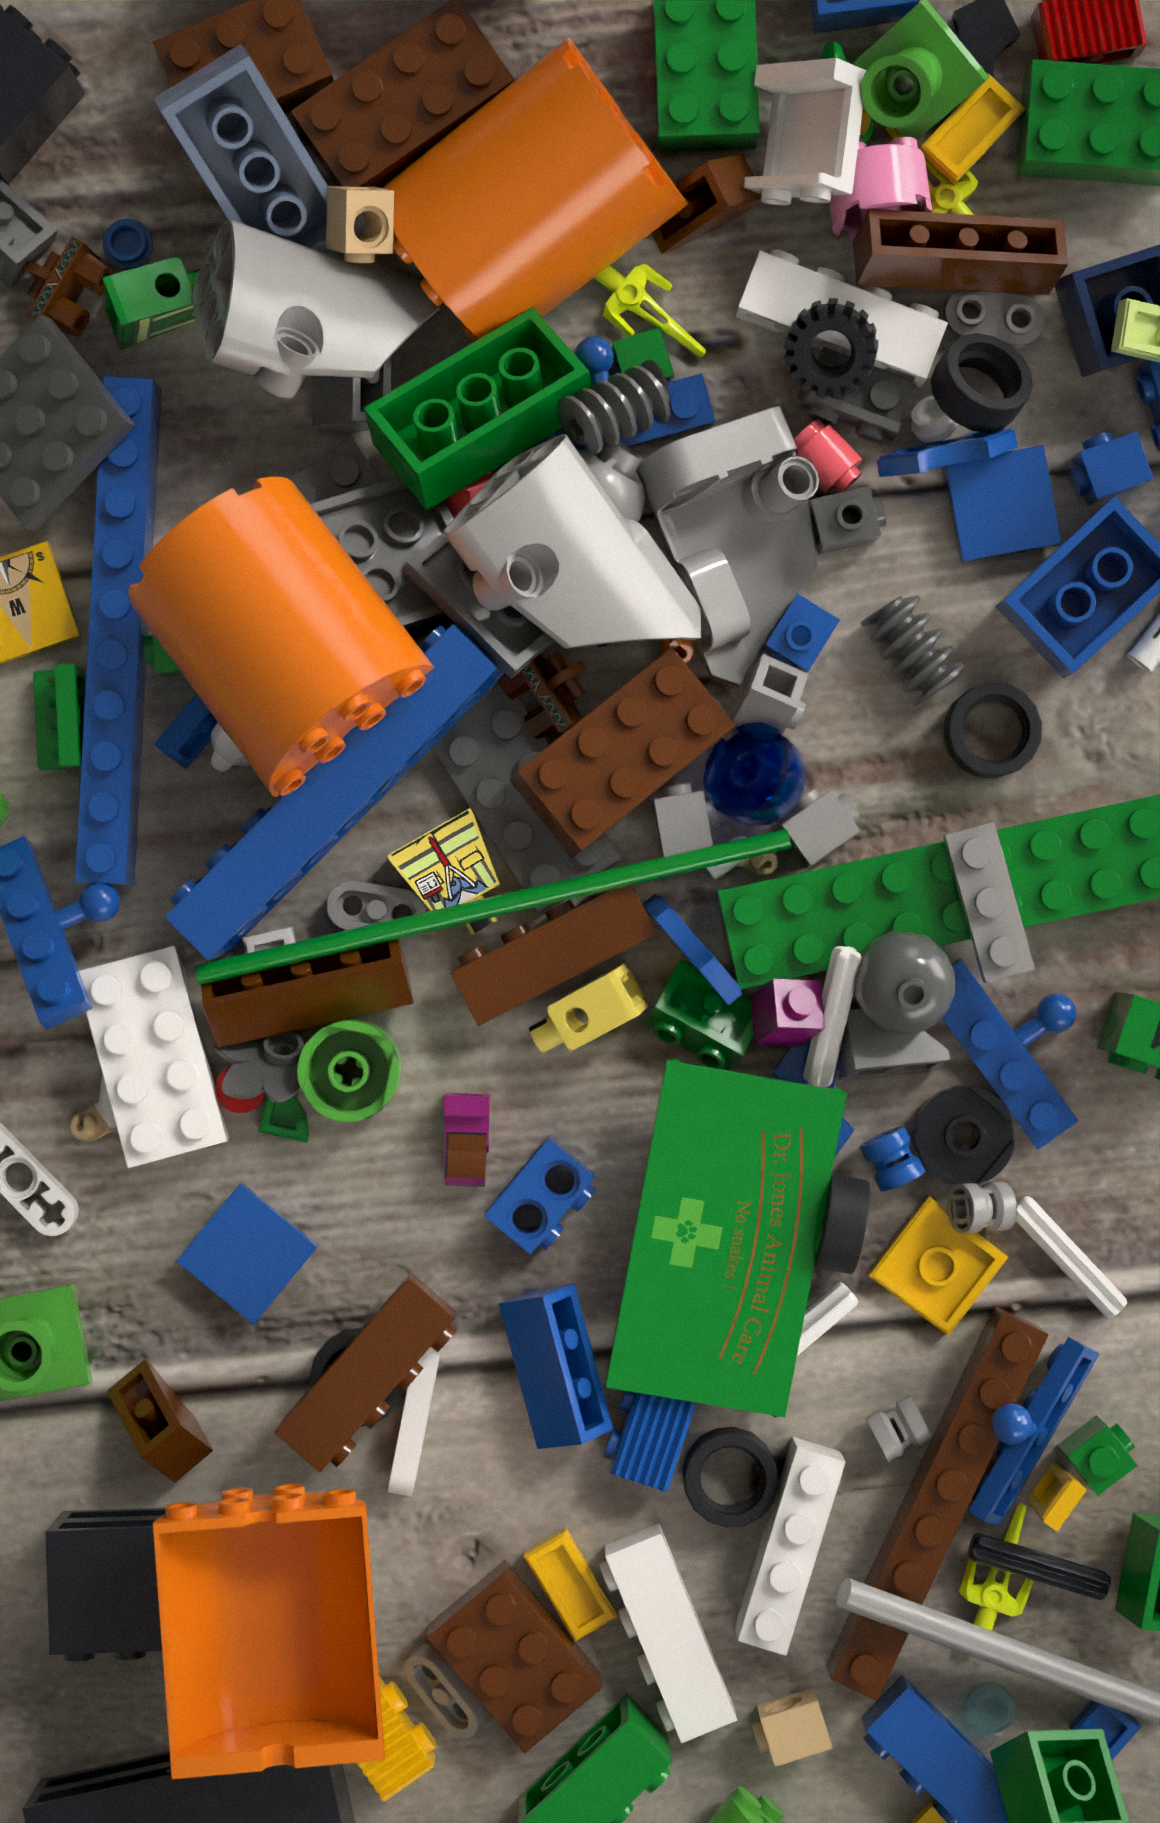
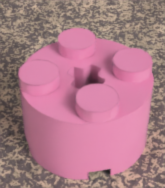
(884, 179)

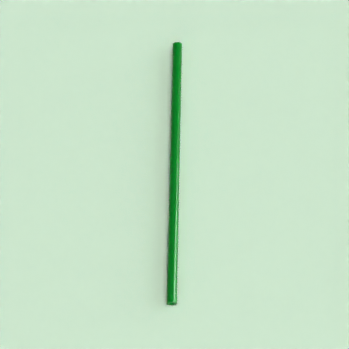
(492, 906)

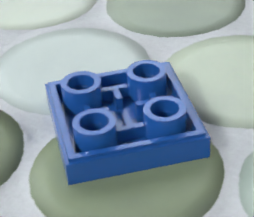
(1002, 504)
(247, 1253)

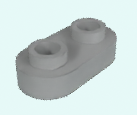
(995, 316)
(377, 903)
(444, 1692)

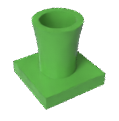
(933, 59)
(54, 1330)

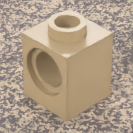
(342, 209)
(792, 1728)

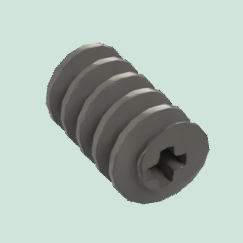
(616, 407)
(913, 647)

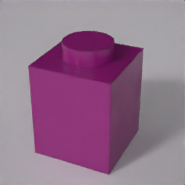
(787, 1012)

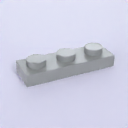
(988, 902)

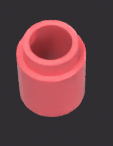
(830, 455)

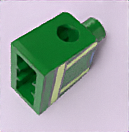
(136, 304)

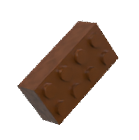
(402, 99)
(621, 752)

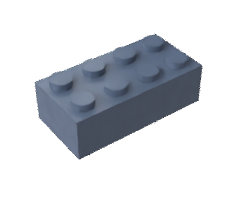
(248, 150)

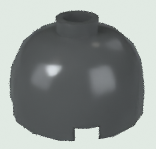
(904, 982)

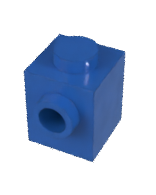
(1109, 467)
(801, 634)

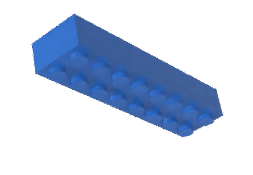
(336, 795)

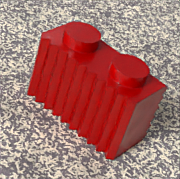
(1088, 30)

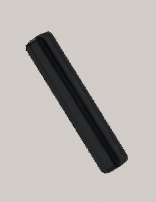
(1039, 1566)

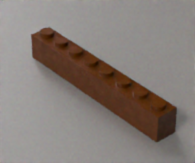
(938, 1495)

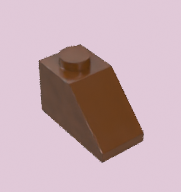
(714, 199)
(159, 1422)

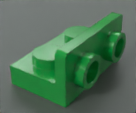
(59, 716)
(700, 1020)

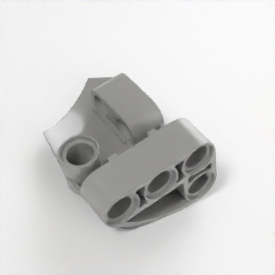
(300, 311)
(735, 530)
(568, 556)

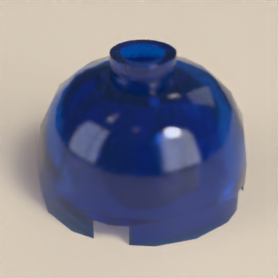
(755, 775)

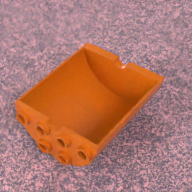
(529, 197)
(275, 629)
(268, 1632)

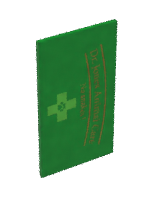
(725, 1238)

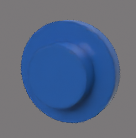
(128, 244)

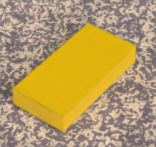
(971, 130)
(1055, 1495)
(570, 1584)

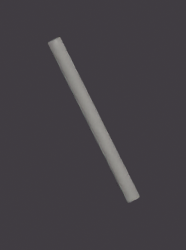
(998, 1649)

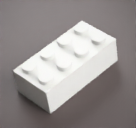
(153, 1057)

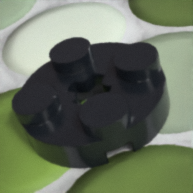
(992, 1133)

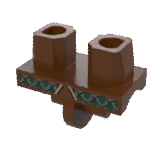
(62, 282)
(555, 690)

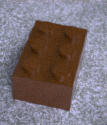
(272, 34)
(514, 1656)

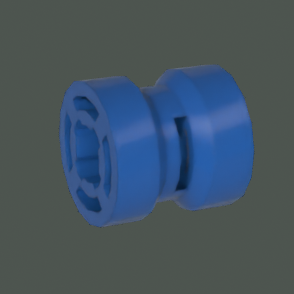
(887, 1148)

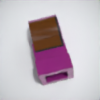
(466, 1138)

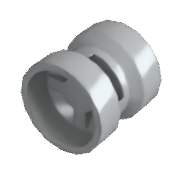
(981, 1207)
(909, 1424)

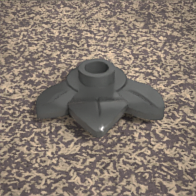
(263, 1066)

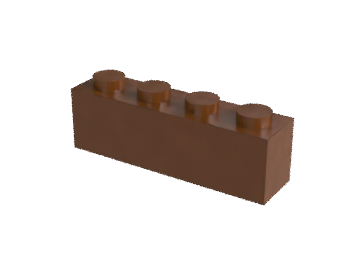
(959, 252)
(551, 953)
(307, 993)
(366, 1373)

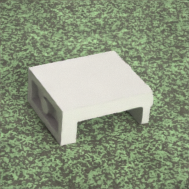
(810, 130)

